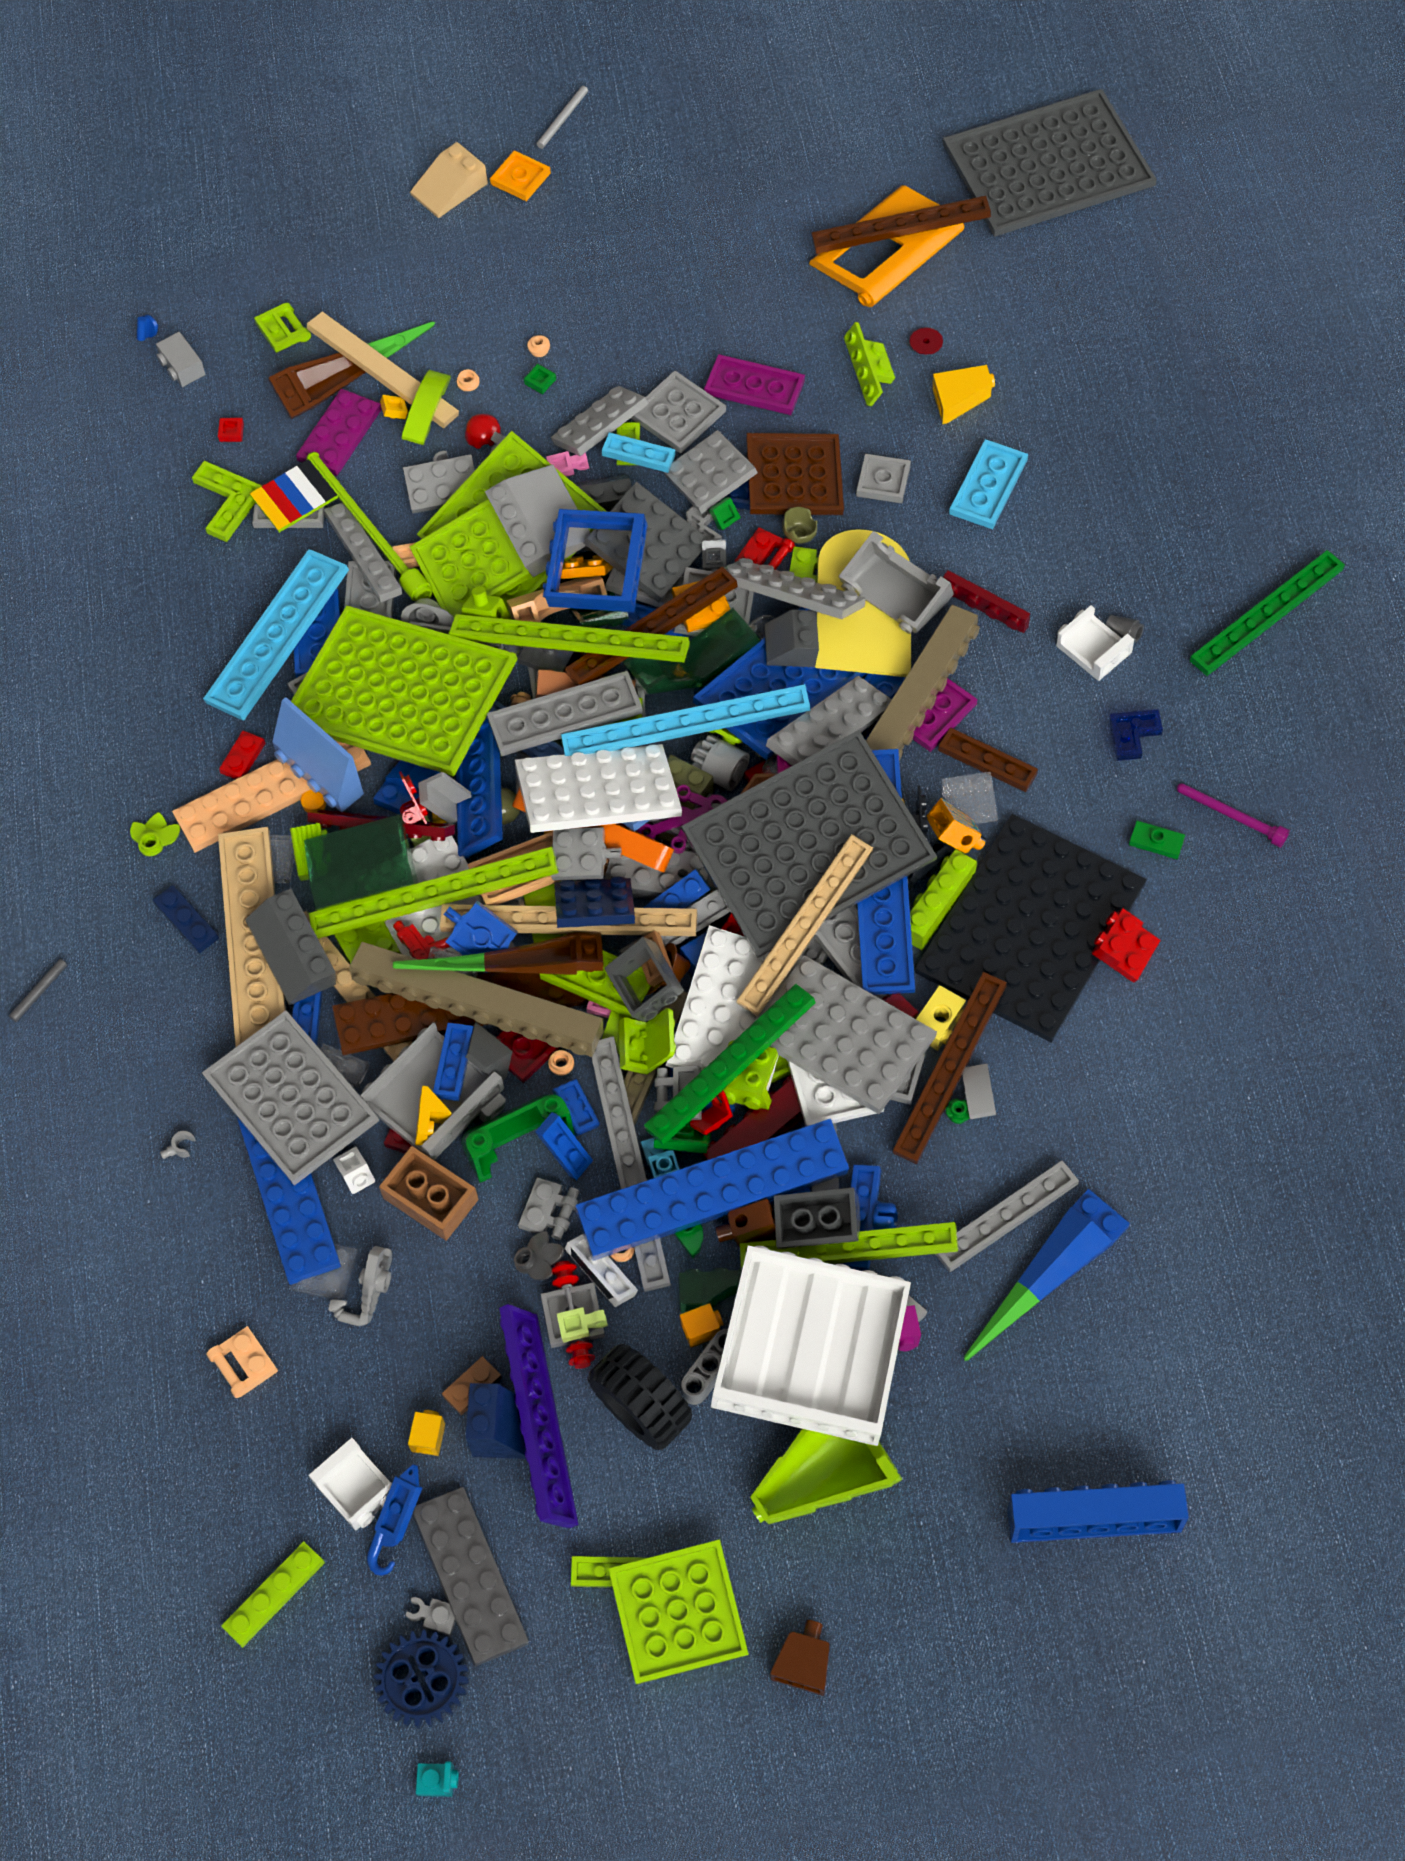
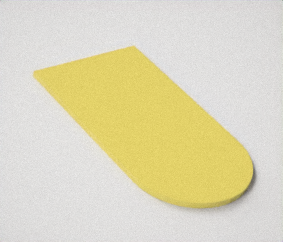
(868, 638)

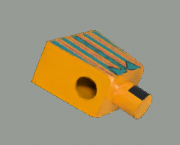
(955, 827)

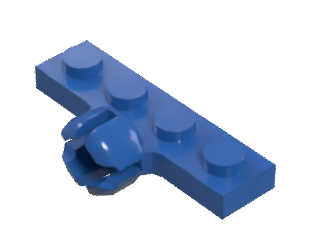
(873, 1213)

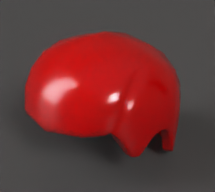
(481, 429)

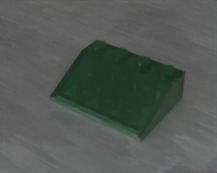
(359, 862)

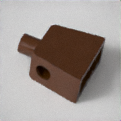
(749, 1224)
(803, 1660)

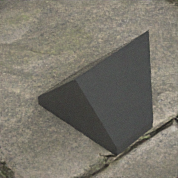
(488, 1052)

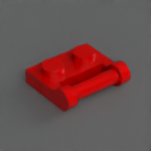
(762, 545)

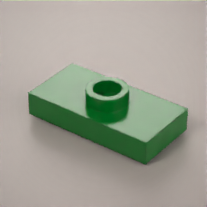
(1157, 840)

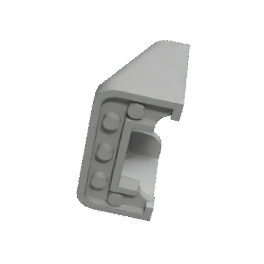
(895, 584)

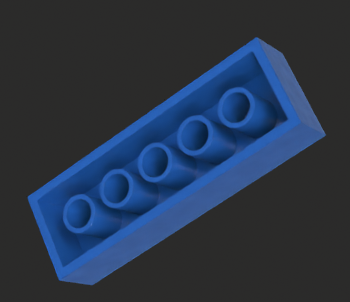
(1097, 1512)

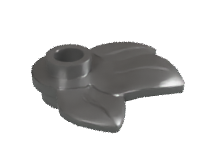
(538, 1257)

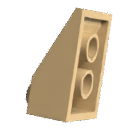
(450, 180)

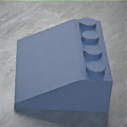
(316, 757)

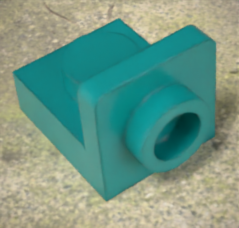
(436, 1779)

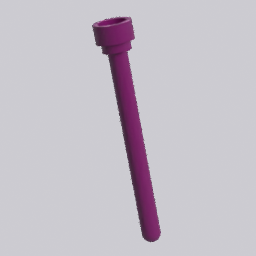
(1276, 834)

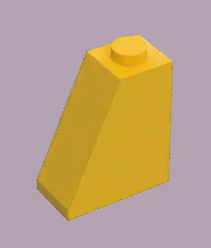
(961, 390)

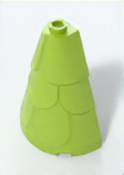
(821, 1473)

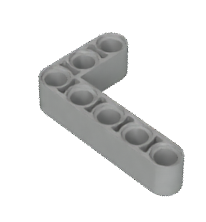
(699, 1375)

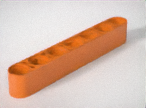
(633, 844)

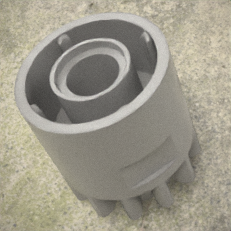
(721, 761)

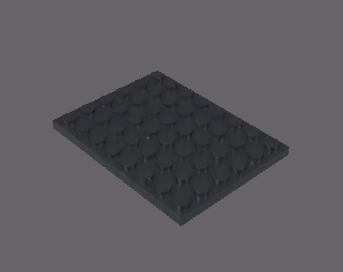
(1030, 923)

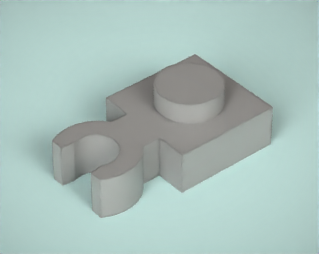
(437, 1616)

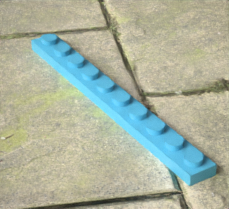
(688, 721)

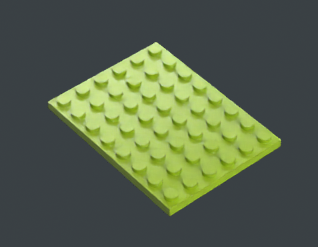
(402, 689)

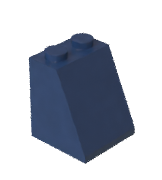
(493, 1423)

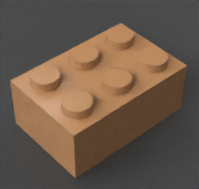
(429, 1193)

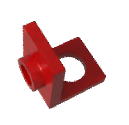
(714, 1116)

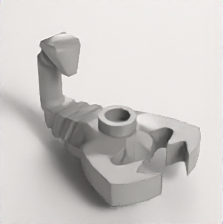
(375, 1280)

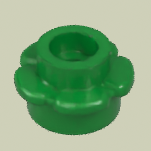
(954, 1116)

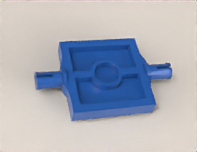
(479, 931)

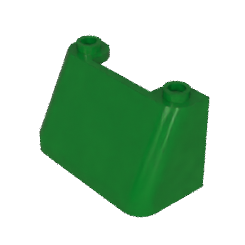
(482, 1139)

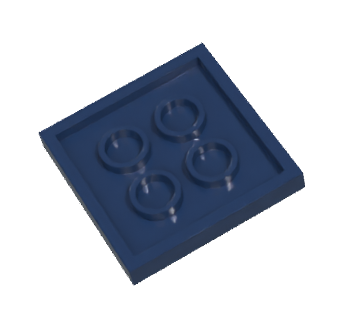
(594, 902)

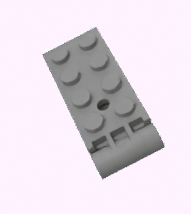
(649, 882)

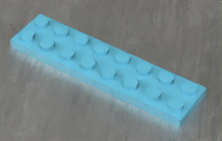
(276, 634)

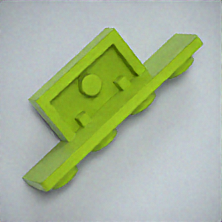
(869, 363)

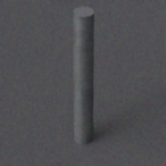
(37, 991)

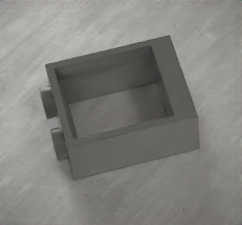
(631, 961)

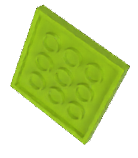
(468, 555)
(678, 1612)

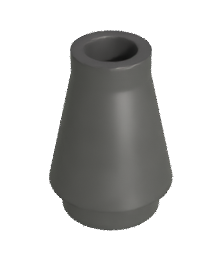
(1124, 626)

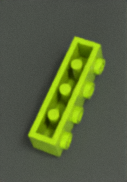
(940, 897)

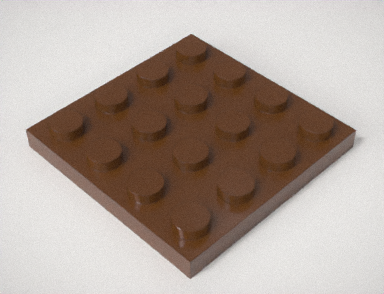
(795, 473)

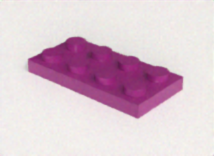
(755, 384)
(340, 430)

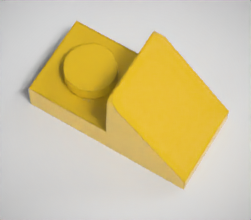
(430, 1111)

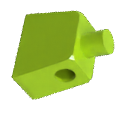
(485, 605)

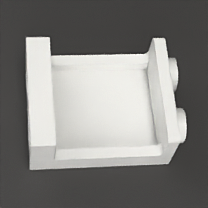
(1093, 644)
(352, 1484)

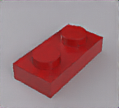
(242, 755)

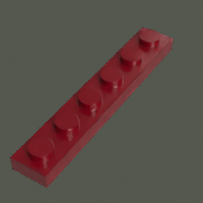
(346, 820)

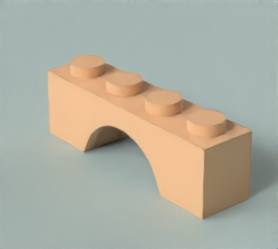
(535, 608)

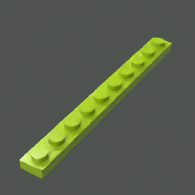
(570, 638)
(434, 892)

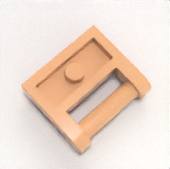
(249, 1356)

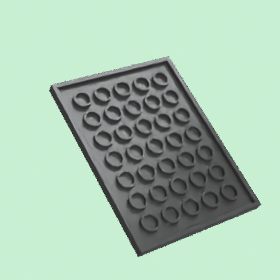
(1049, 161)
(785, 832)

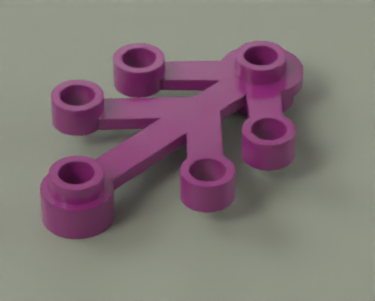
(687, 816)

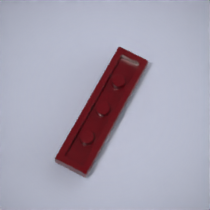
(988, 603)

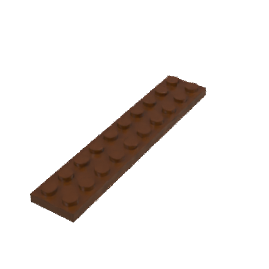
(395, 1020)

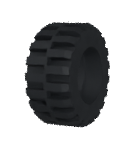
(640, 1396)

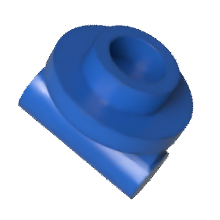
(146, 327)

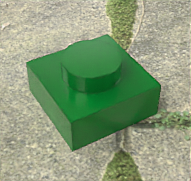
(540, 379)
(724, 513)

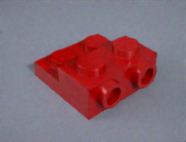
(1125, 944)

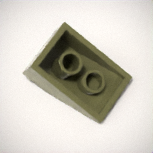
(694, 778)

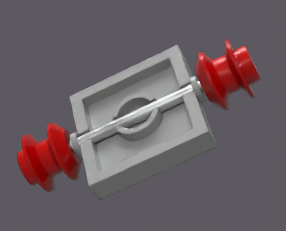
(569, 1299)

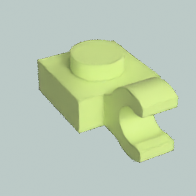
(576, 1324)

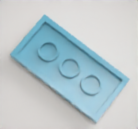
(988, 484)

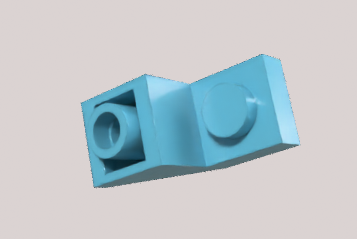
(659, 1160)

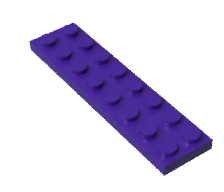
(538, 1417)

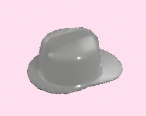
(426, 611)

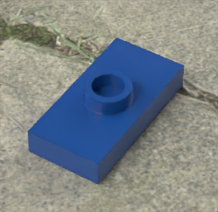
(581, 1112)

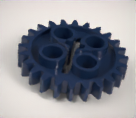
(398, 1691)

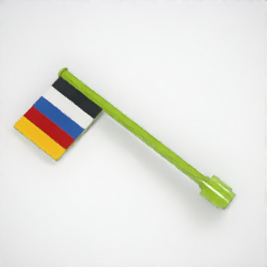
(311, 488)

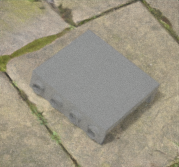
(398, 1090)

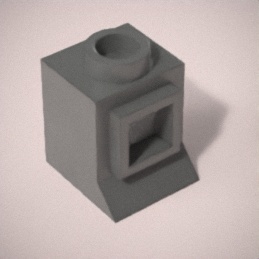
(713, 554)

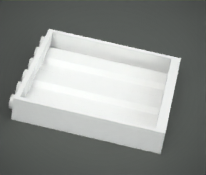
(811, 1345)

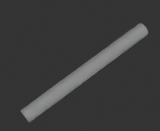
(549, 133)

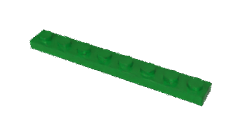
(1266, 613)
(729, 1064)

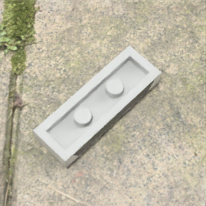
(602, 1272)

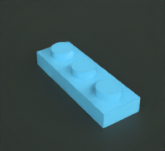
(638, 452)

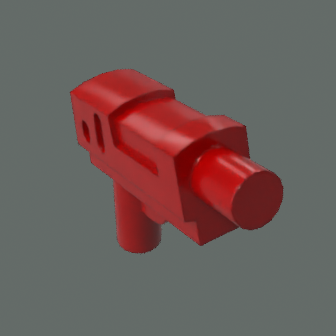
(415, 943)

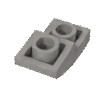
(978, 1091)

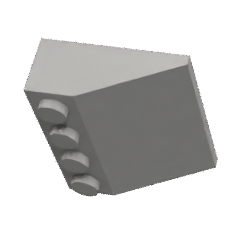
(527, 512)

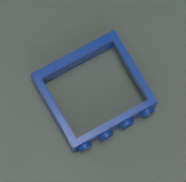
(595, 520)

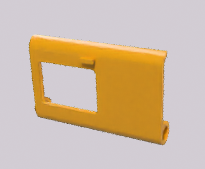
(914, 252)

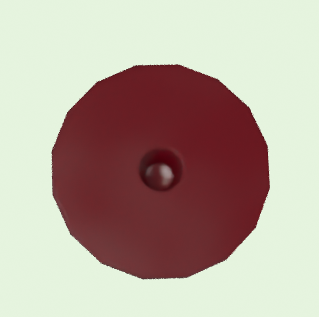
(926, 341)

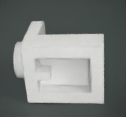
(354, 1170)

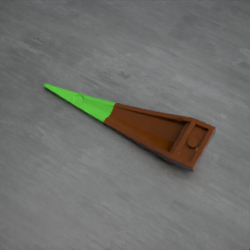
(313, 382)
(552, 956)

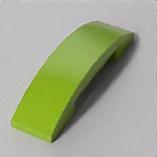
(424, 406)

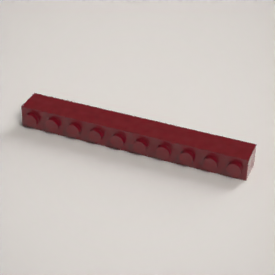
(783, 1111)

